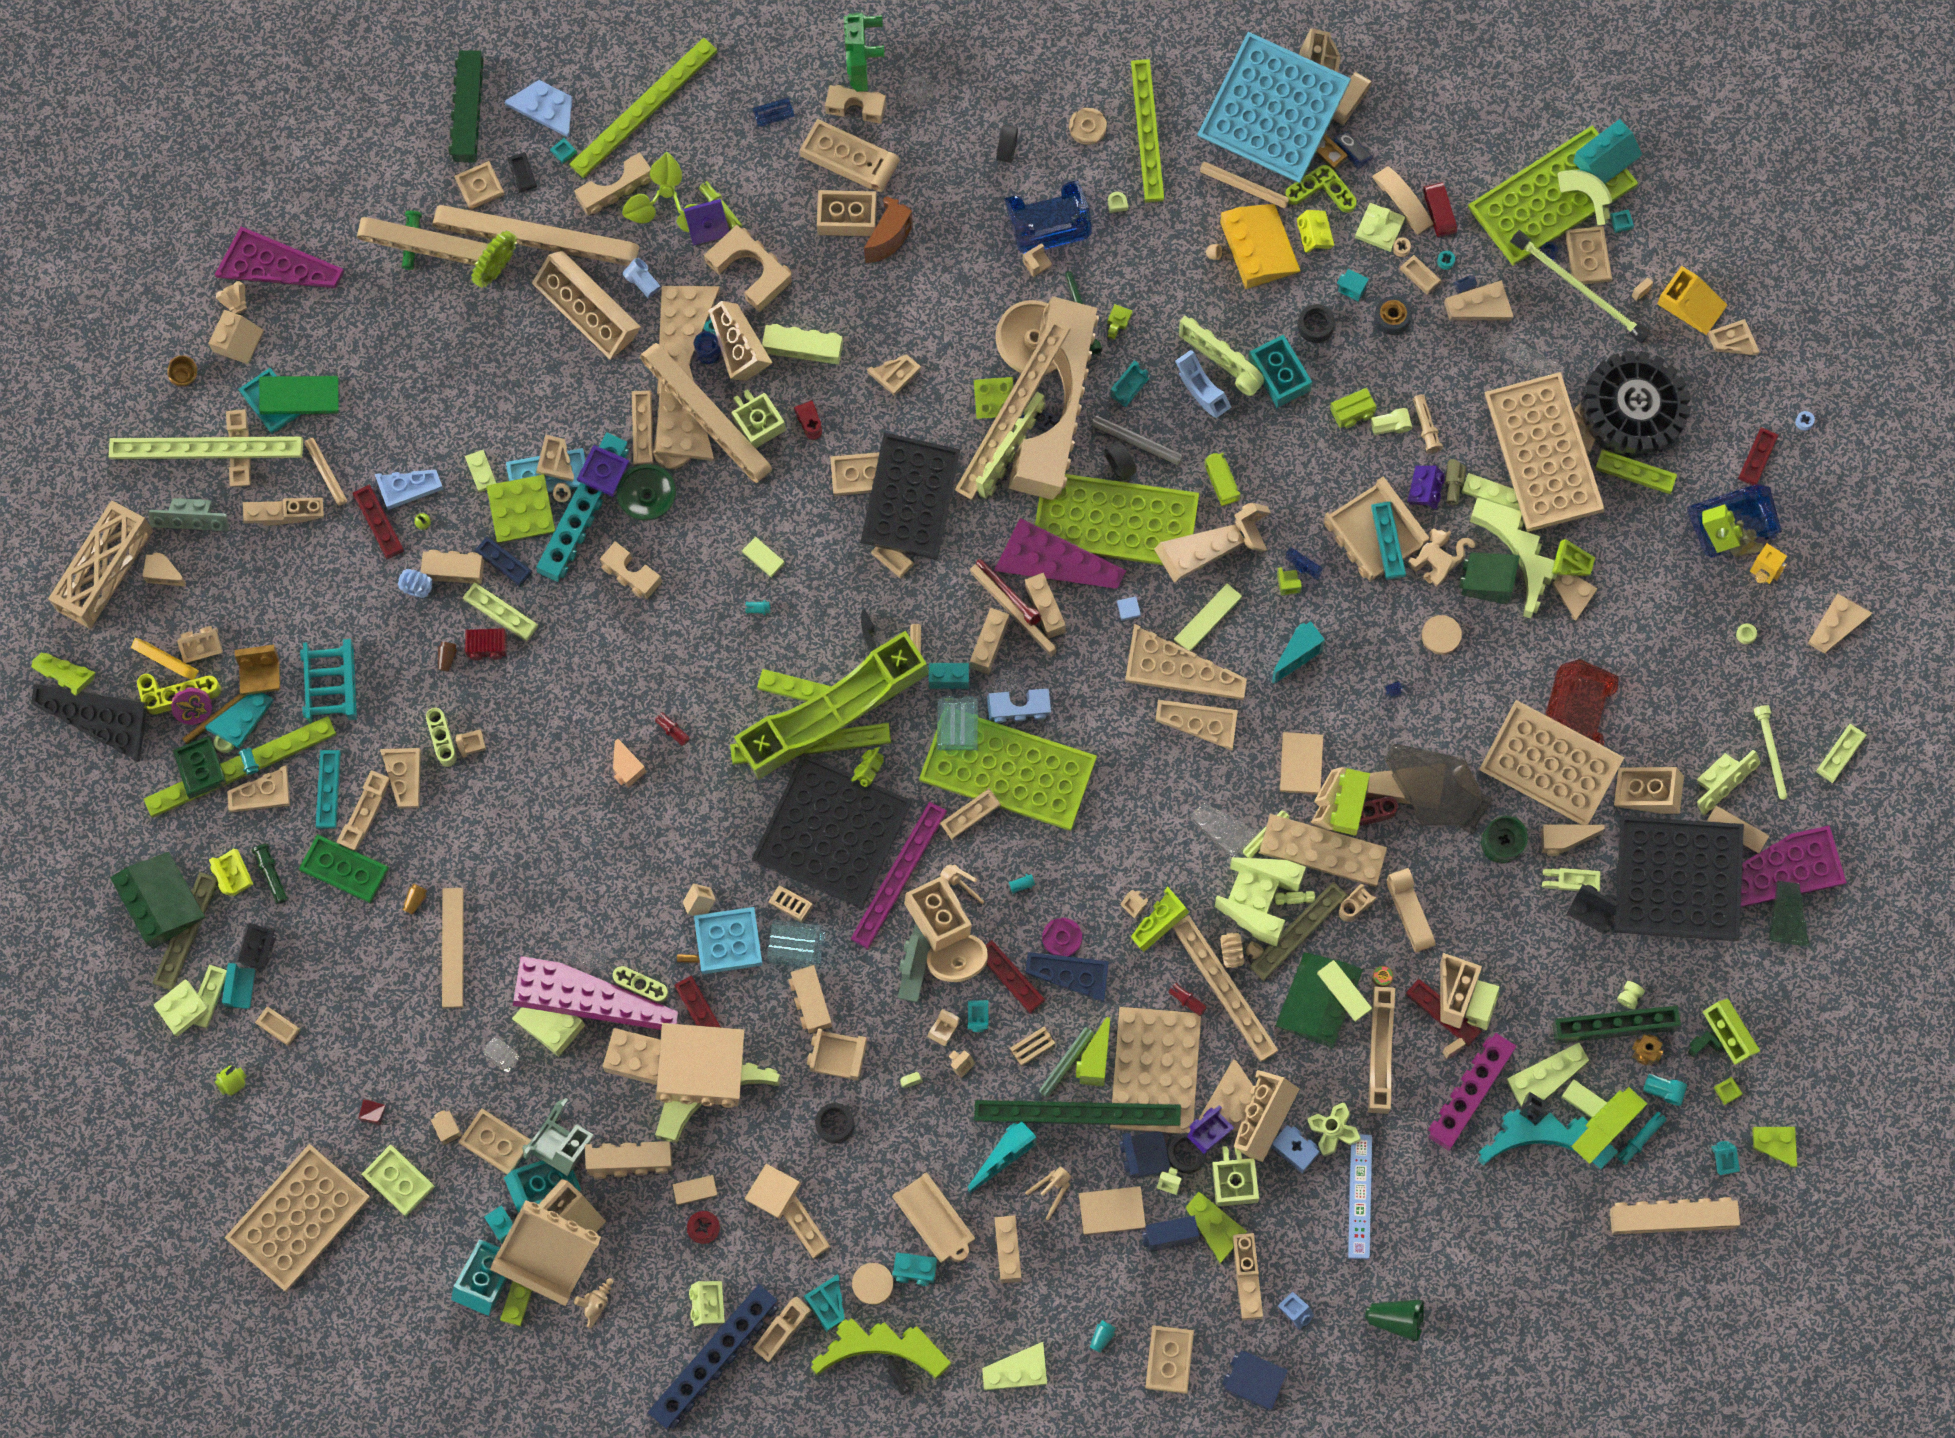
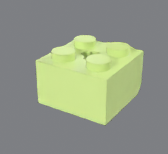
(757, 409)
(1244, 1171)

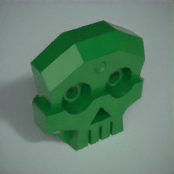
(857, 50)

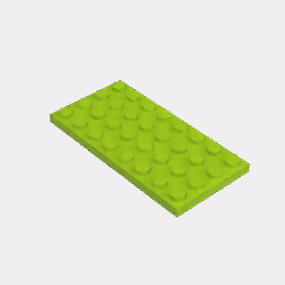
(1536, 204)
(1118, 517)
(1019, 768)

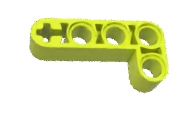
(162, 695)

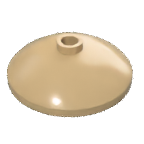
(959, 960)

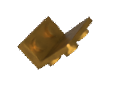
(258, 669)

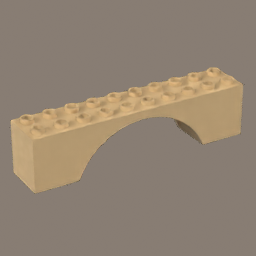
(1042, 460)

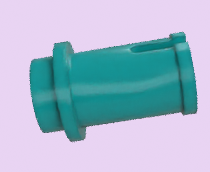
(758, 607)
(248, 761)
(1022, 883)

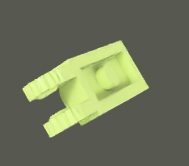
(1572, 879)

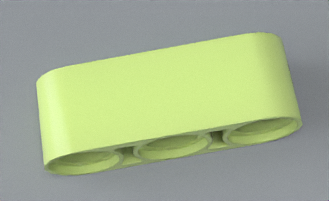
(436, 729)

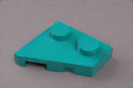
(827, 1303)

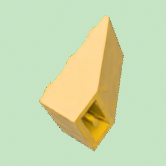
(1692, 301)

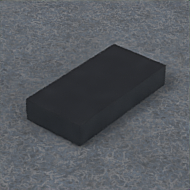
(522, 172)

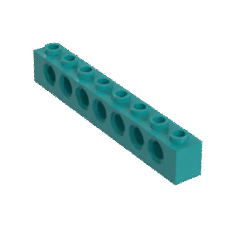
(556, 570)

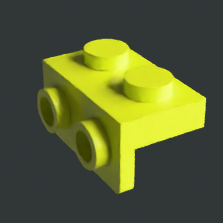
(1315, 230)
(231, 873)

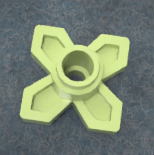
(1342, 1132)

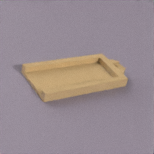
(935, 1219)

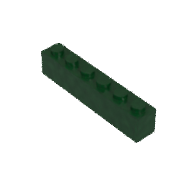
(467, 106)
(1616, 1024)

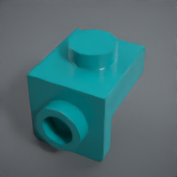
(978, 1015)

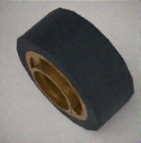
(1391, 325)

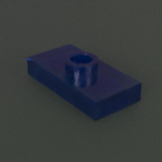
(1303, 563)

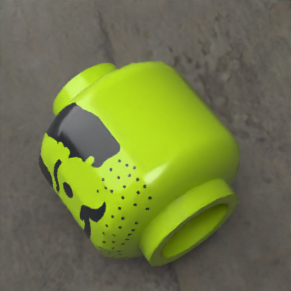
(230, 1080)

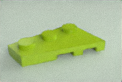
(65, 672)
(1162, 919)
(1214, 1225)

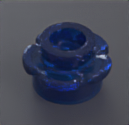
(1552, 248)
(1394, 689)

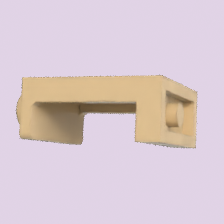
(837, 1055)

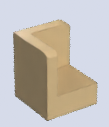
(1036, 260)
(699, 900)

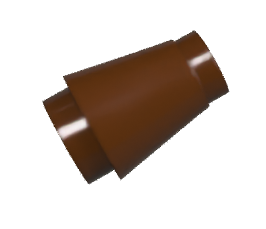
(446, 655)

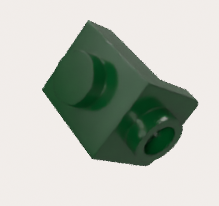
(1698, 1044)

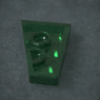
(1787, 916)

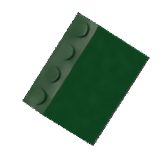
(157, 899)
(1311, 1006)

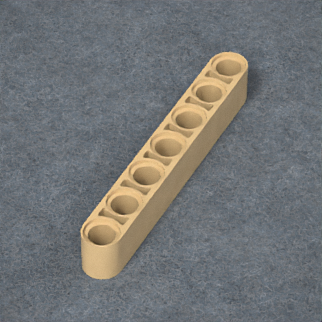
(420, 241)

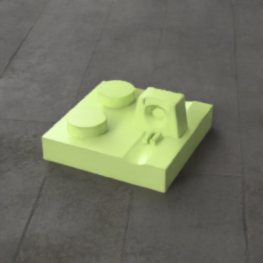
(1380, 227)

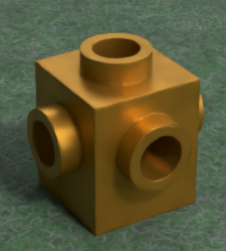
(1644, 1056)

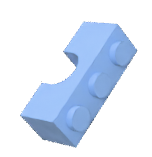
(1001, 708)

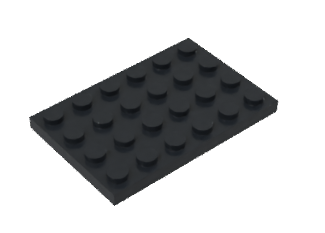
(910, 496)

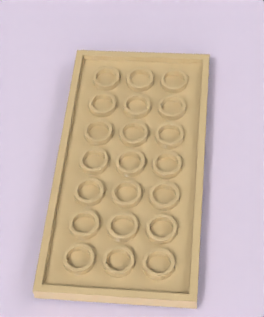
(1544, 452)

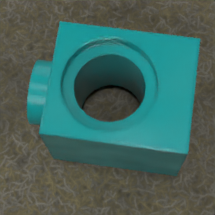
(1352, 284)

